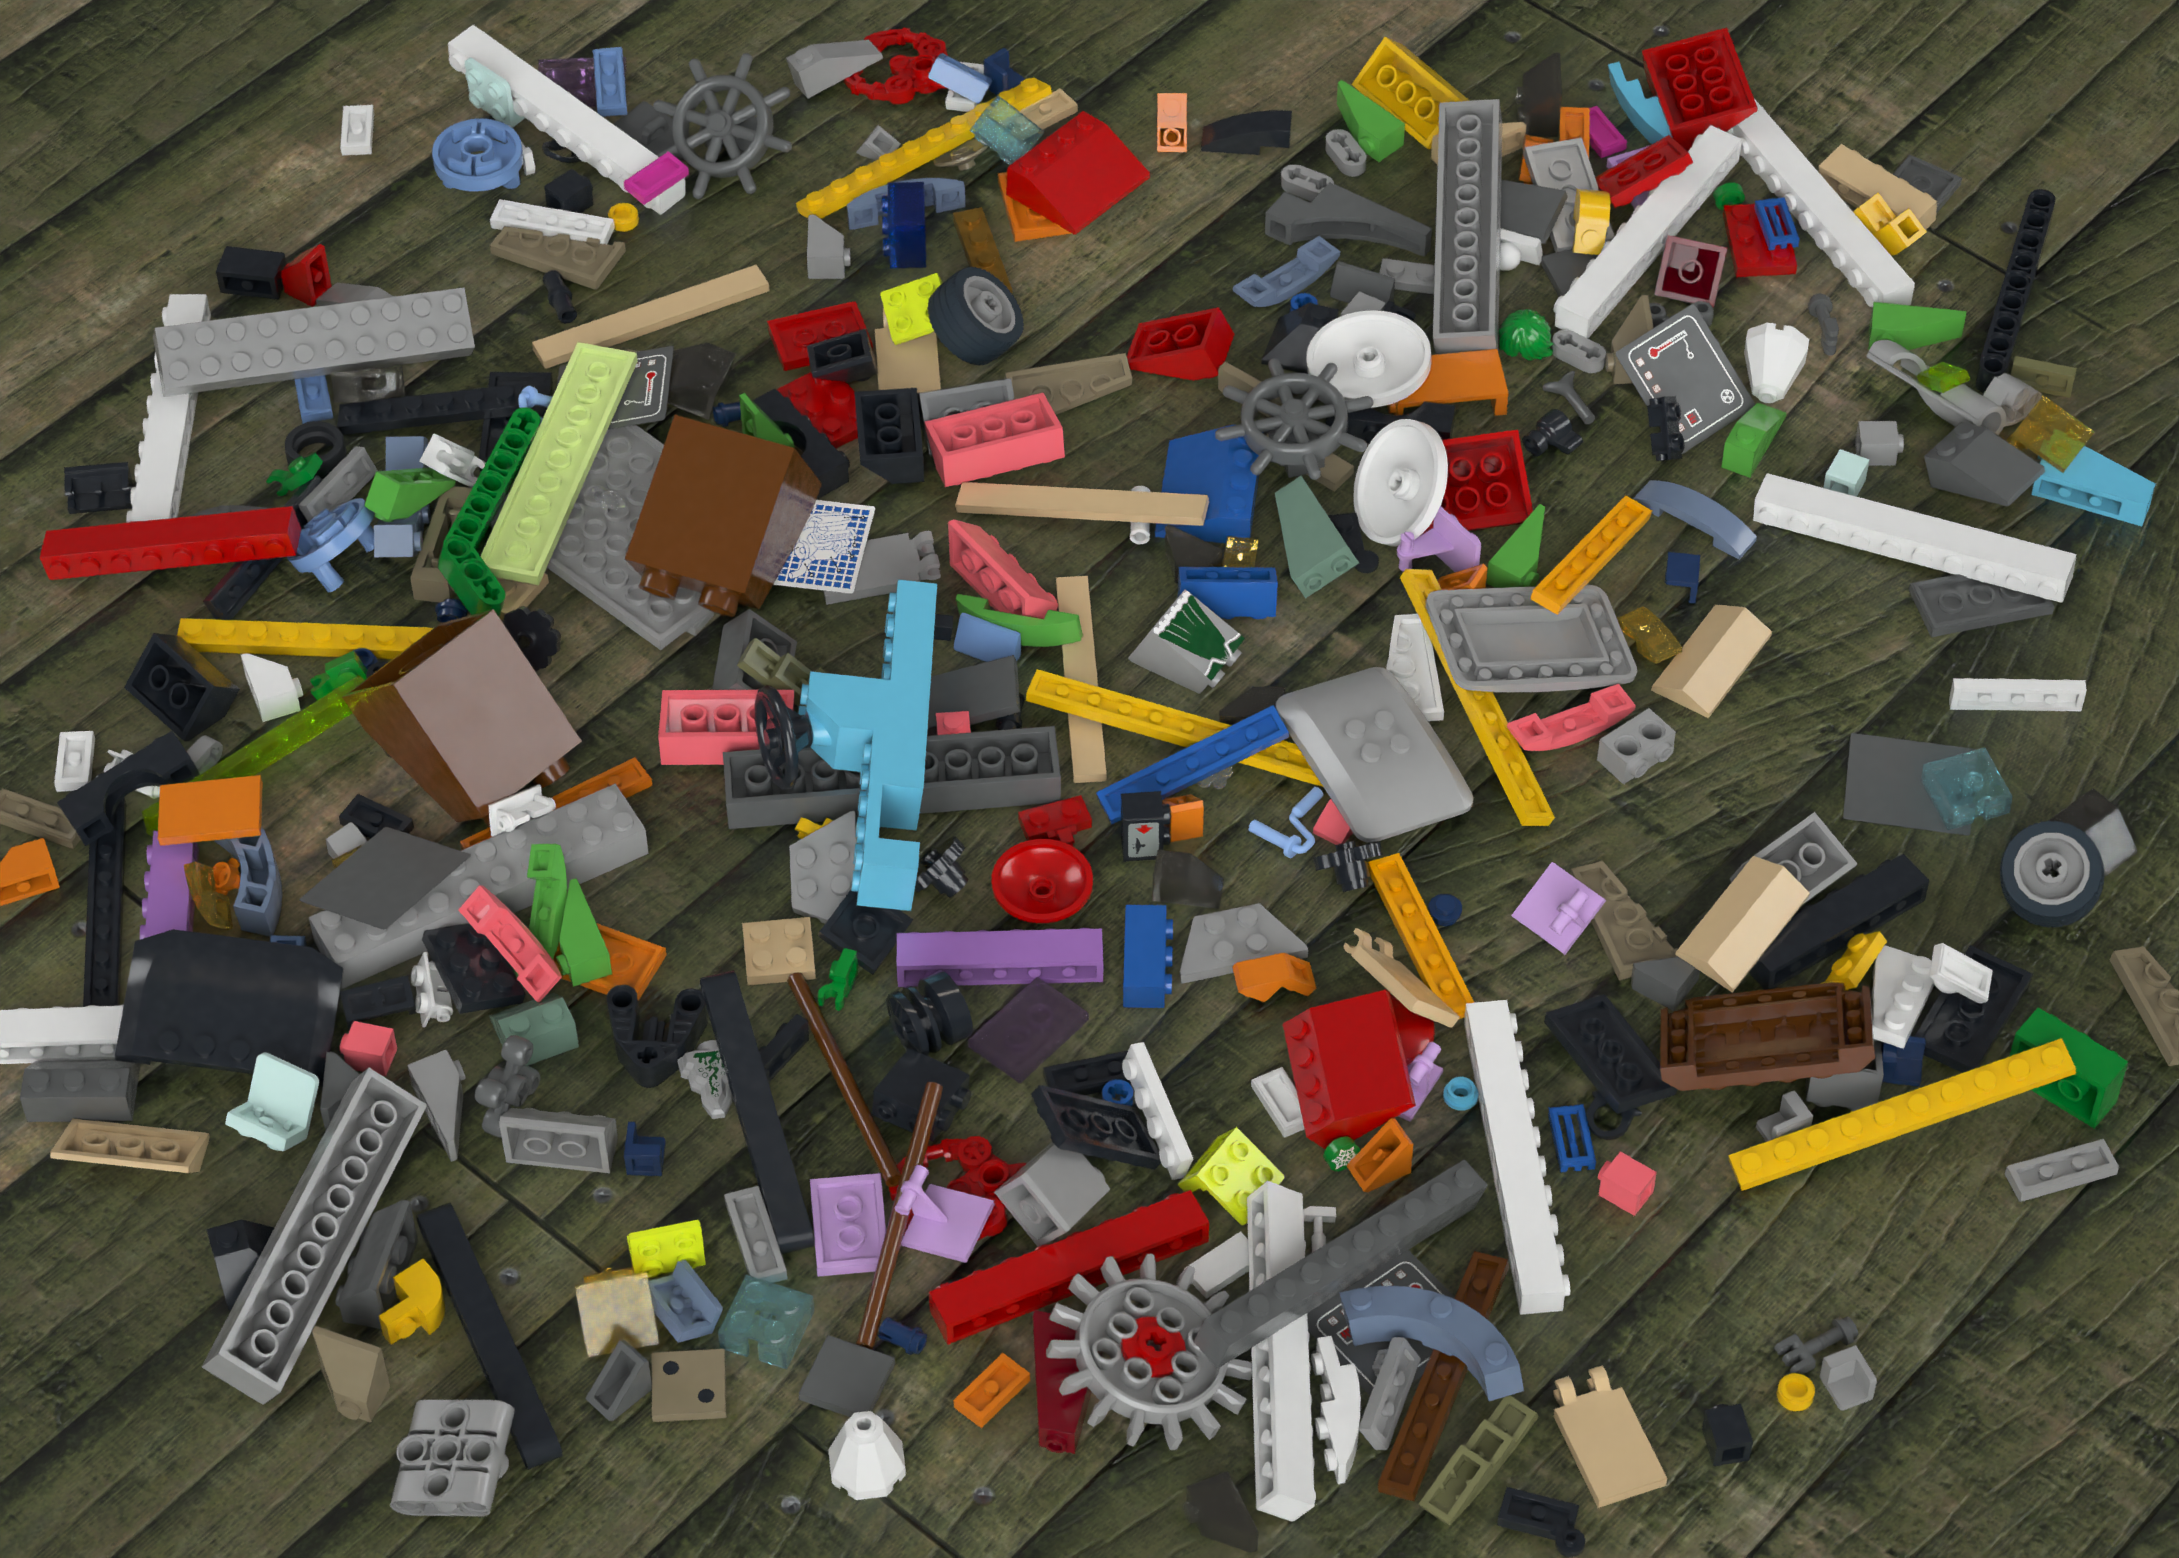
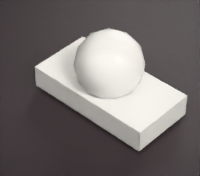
(1516, 248)
(1959, 973)

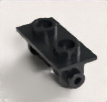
(1666, 414)

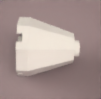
(1774, 360)
(866, 1457)

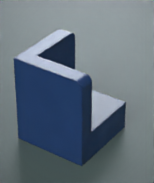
(999, 69)
(1683, 571)
(1905, 1064)
(643, 1154)

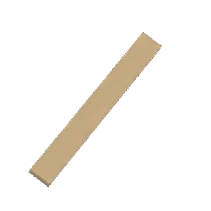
(653, 315)
(1082, 503)
(1080, 665)

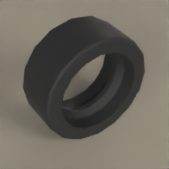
(314, 433)

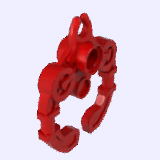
(909, 72)
(982, 1170)

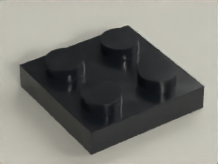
(865, 930)

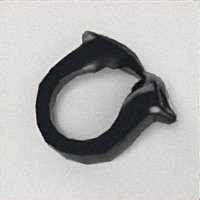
(553, 145)
(1627, 1117)

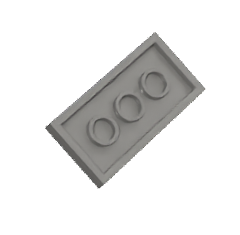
(1567, 168)

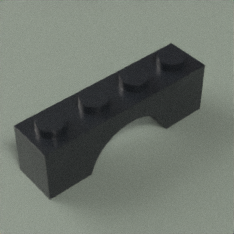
(1369, 422)
(819, 454)
(94, 804)

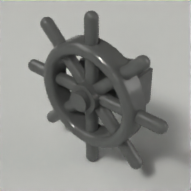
(723, 127)
(1293, 432)

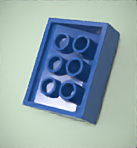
(1222, 472)

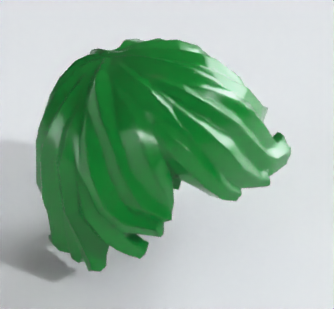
(1526, 333)

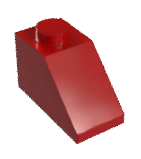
(307, 275)

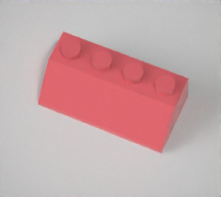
(995, 439)
(995, 572)
(706, 723)

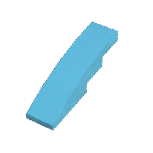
(1643, 113)

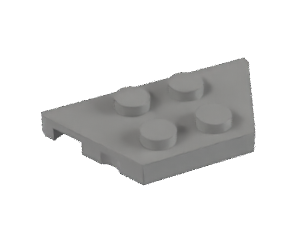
(823, 868)
(1235, 936)

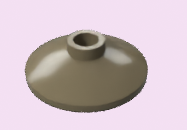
(961, 156)

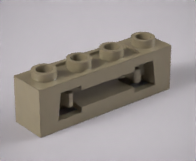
(426, 578)

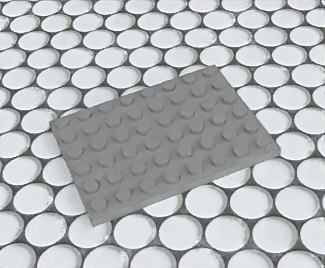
(597, 540)

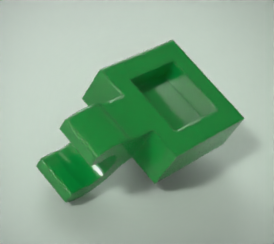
(299, 473)
(337, 673)
(843, 975)

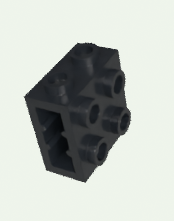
(902, 1089)

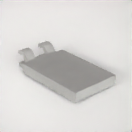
(891, 560)

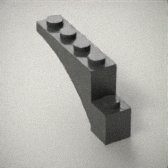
(1344, 215)

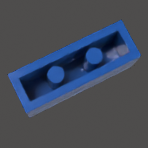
(1232, 590)
(1147, 956)

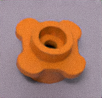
(227, 876)

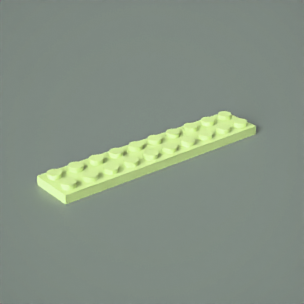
(558, 463)

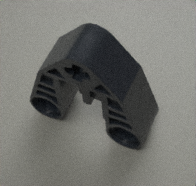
(651, 1059)

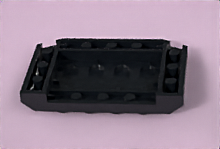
(227, 1002)

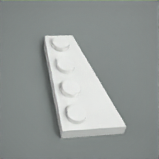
(1414, 665)
(1898, 994)

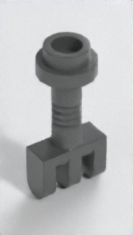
(1820, 307)
(1843, 1330)

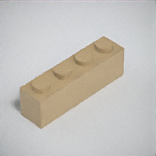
(1859, 179)

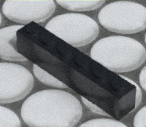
(1834, 921)

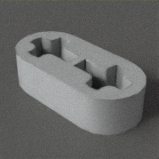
(1339, 155)
(1303, 181)
(1578, 351)
(205, 753)

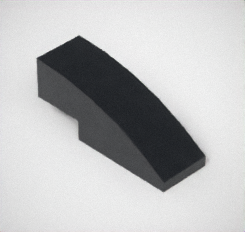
(1248, 132)

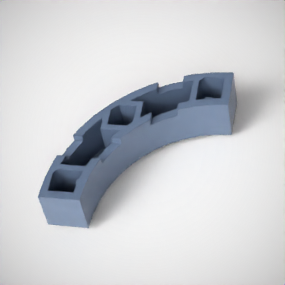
(402, 536)
(260, 886)
(1439, 1323)

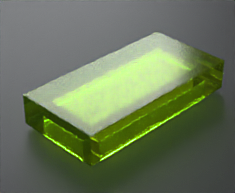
(1943, 377)

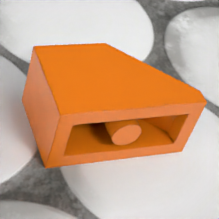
(26, 872)

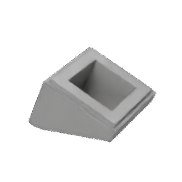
(877, 144)
(344, 840)

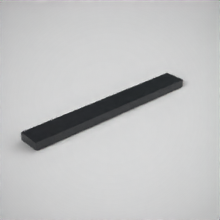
(105, 915)

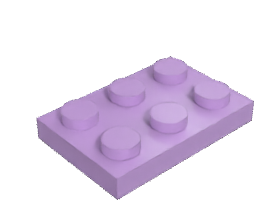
(847, 1223)

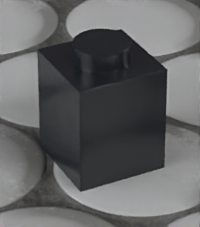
(569, 192)
(1727, 1434)

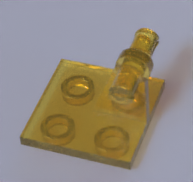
(2051, 434)
(616, 1308)

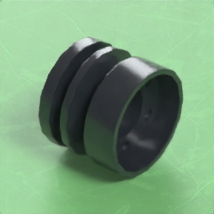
(930, 1014)

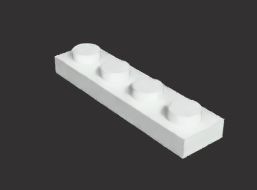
(551, 221)
(2017, 694)
(1157, 1109)

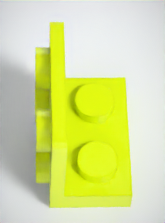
(907, 308)
(1231, 1172)
(662, 1247)

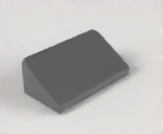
(1351, 279)

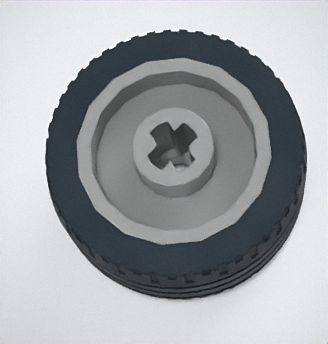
(975, 316)
(2047, 849)

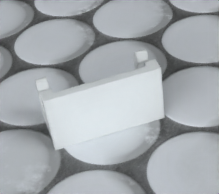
(451, 460)

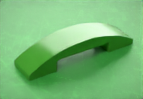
(1053, 630)
(550, 894)

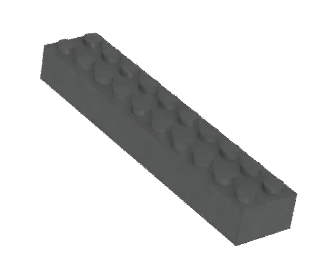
(959, 775)

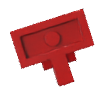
(1056, 820)

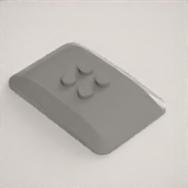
(1515, 645)
(1375, 754)

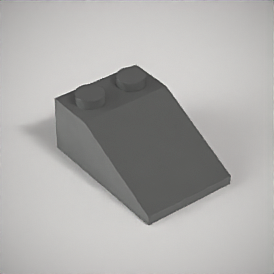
(1981, 466)
(1849, 1089)

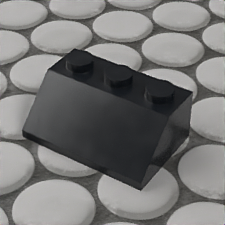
(890, 434)
(180, 686)

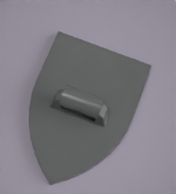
(648, 128)

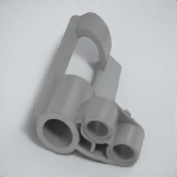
(2001, 405)

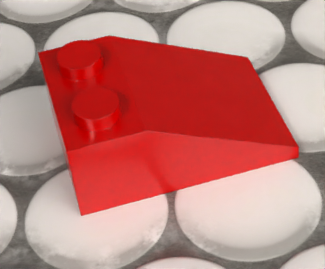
(1182, 345)

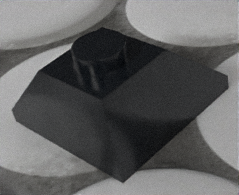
(1294, 334)
(843, 358)
(235, 1252)

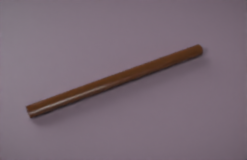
(844, 1080)
(897, 1221)

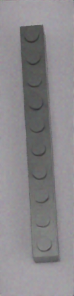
(1339, 1264)

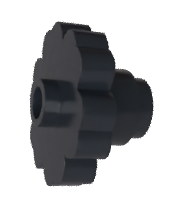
(534, 635)
(1349, 863)
(942, 869)

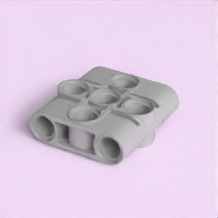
(452, 1458)

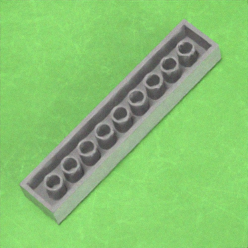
(1468, 227)
(313, 341)
(594, 837)
(314, 1237)

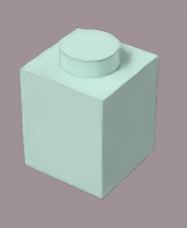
(1847, 473)

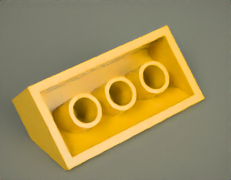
(1406, 89)

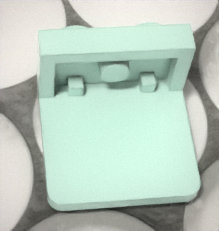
(490, 93)
(277, 1104)

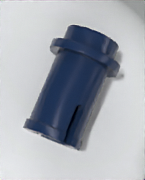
(726, 413)
(903, 1336)

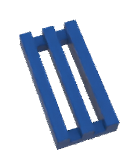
(1780, 238)
(1575, 1160)

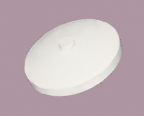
(1374, 354)
(1400, 481)

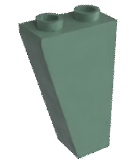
(1311, 540)

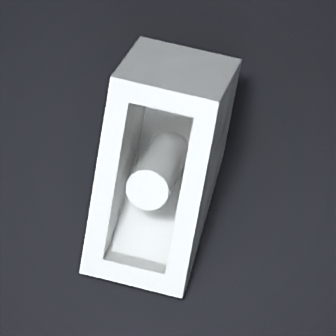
(271, 687)

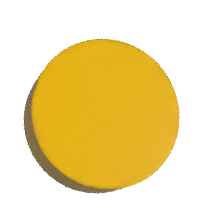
(624, 216)
(1795, 1392)

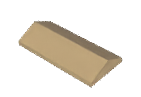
(1713, 659)
(1743, 922)
(132, 1146)

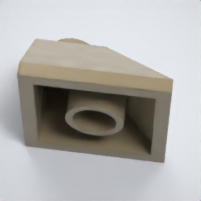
(1635, 325)
(353, 1373)

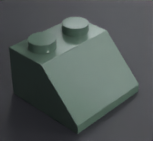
(543, 1023)

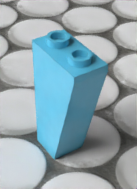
(2098, 487)

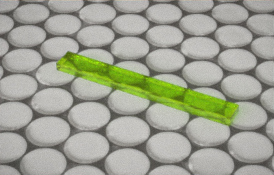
(274, 744)

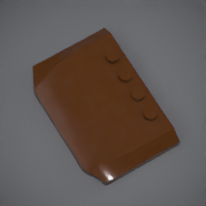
(1766, 1036)

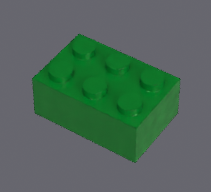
(2098, 1070)

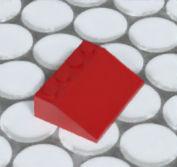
(1699, 85)
(1075, 173)
(1486, 481)
(1348, 1067)

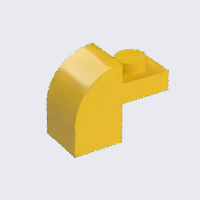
(1591, 219)
(1892, 231)
(420, 1303)

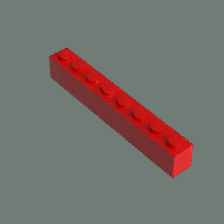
(170, 543)
(1045, 1274)

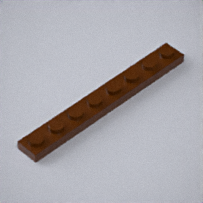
(1439, 1387)

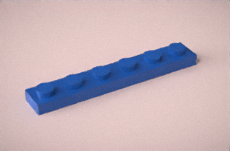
(1198, 760)

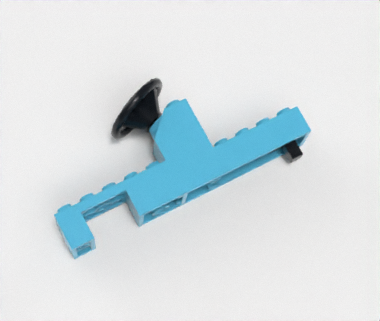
(869, 730)

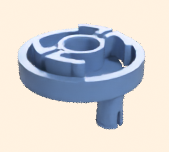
(483, 171)
(330, 535)

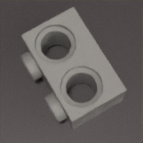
(1636, 746)

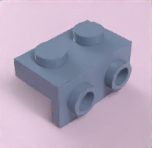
(685, 1303)

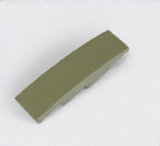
(773, 670)
(1478, 1460)

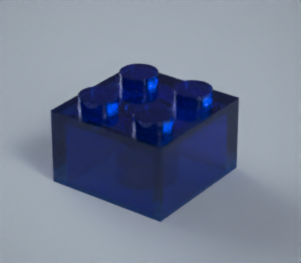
(904, 225)

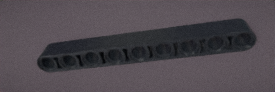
(2016, 287)
(757, 1112)
(489, 1334)

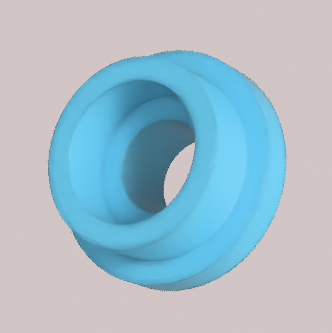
(1464, 1087)

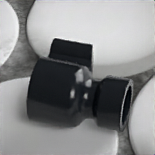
(1554, 430)

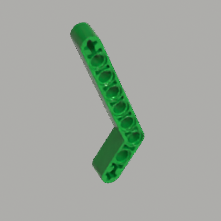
(459, 555)

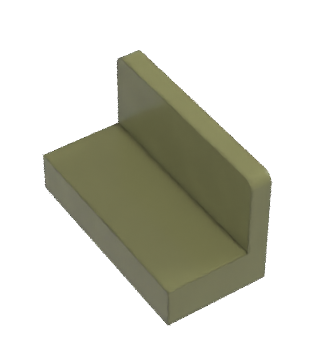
(2044, 376)

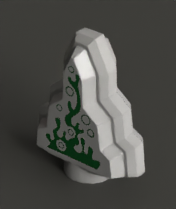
(707, 1078)

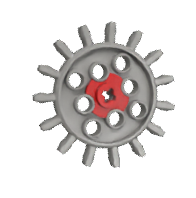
(1148, 1349)

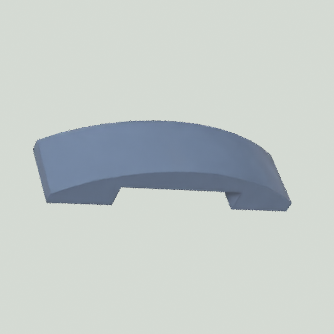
(940, 192)
(1288, 280)
(1699, 511)

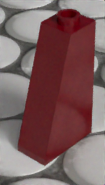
(1058, 1415)

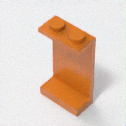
(1461, 379)

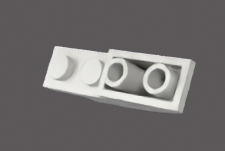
(1339, 1410)

